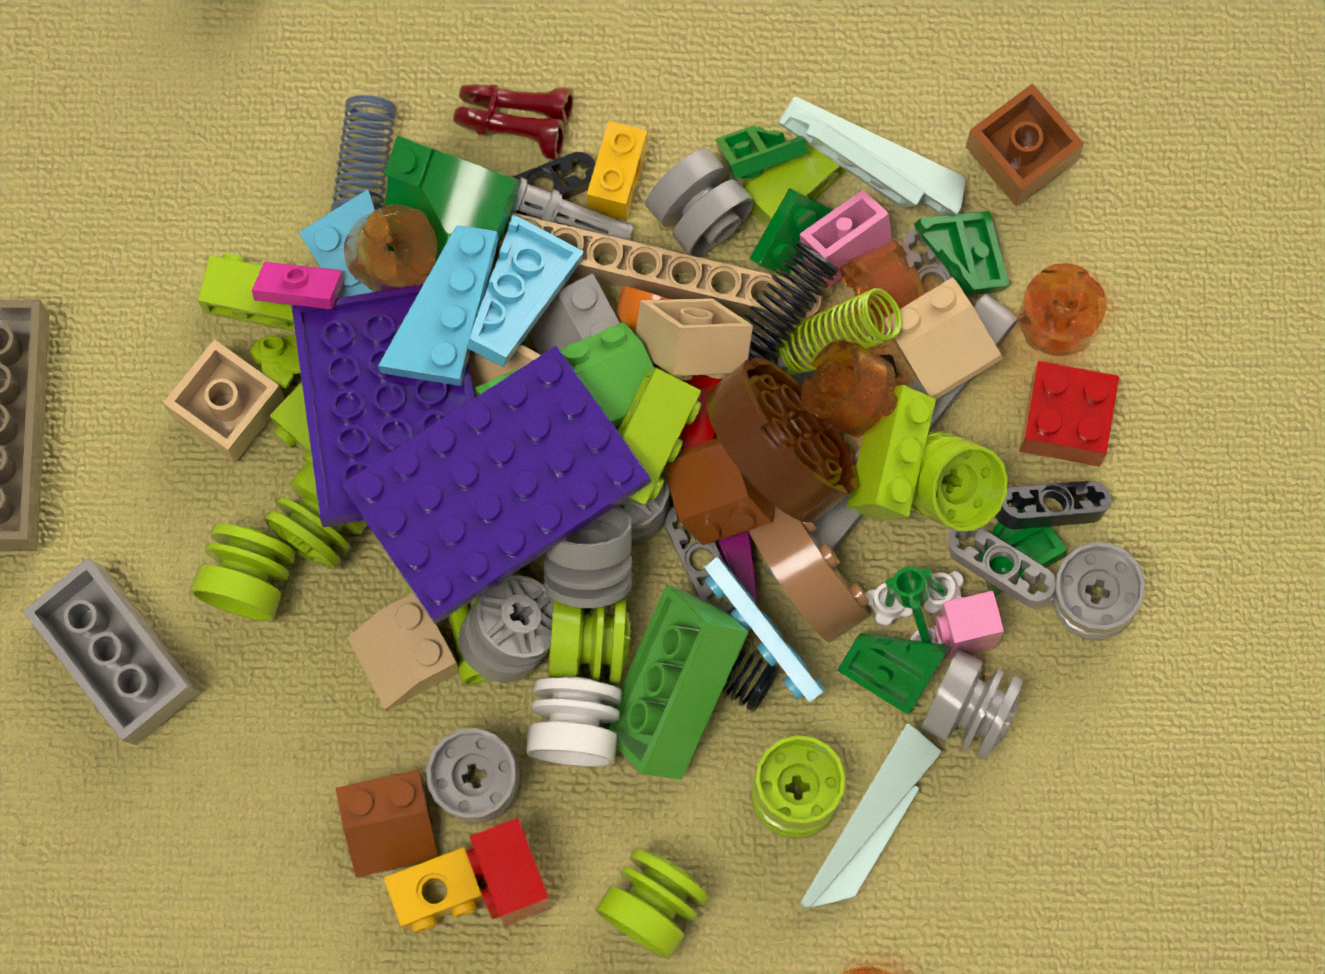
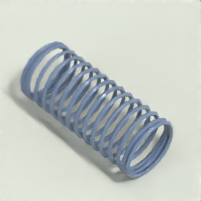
(379, 117)

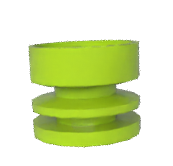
(959, 483)
(303, 526)
(246, 564)
(589, 640)
(816, 772)
(652, 903)

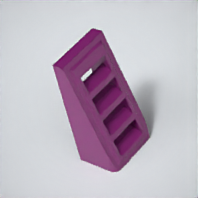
(738, 556)

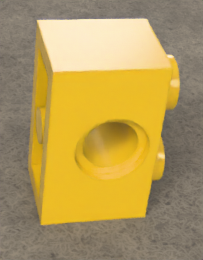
(617, 170)
(408, 889)

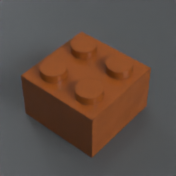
(1024, 144)

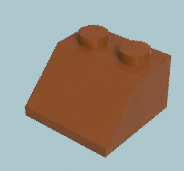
(714, 494)
(387, 823)

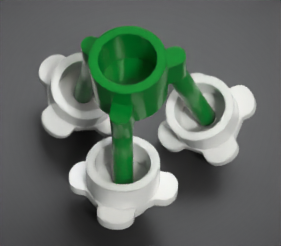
(908, 592)

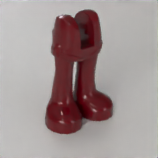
(547, 132)

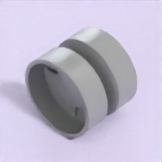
(699, 203)

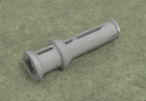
(553, 208)

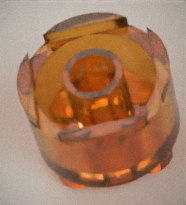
(404, 230)
(886, 271)
(1081, 301)
(850, 388)

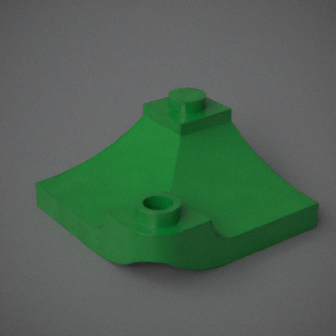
(448, 190)

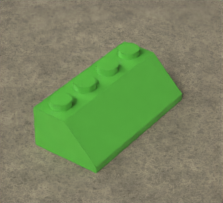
(609, 367)
(675, 683)

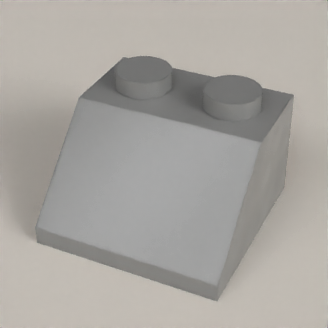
(573, 316)

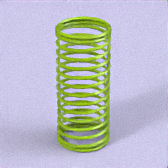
(863, 320)

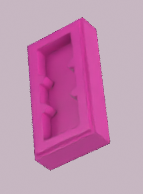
(297, 285)

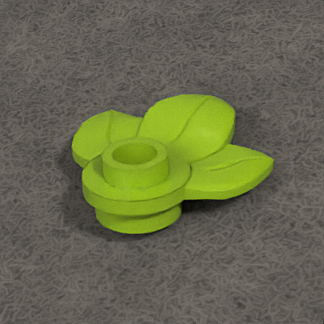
(277, 358)

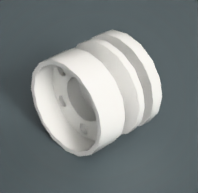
(574, 713)

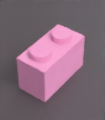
(848, 232)
(969, 624)

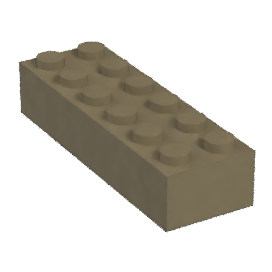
(22, 413)

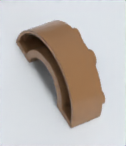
(810, 575)

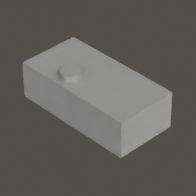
(111, 651)

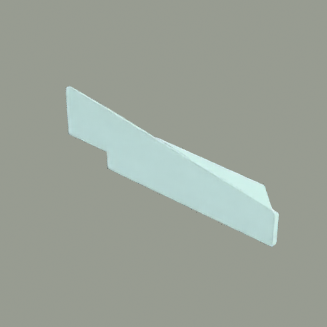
(875, 160)
(873, 821)

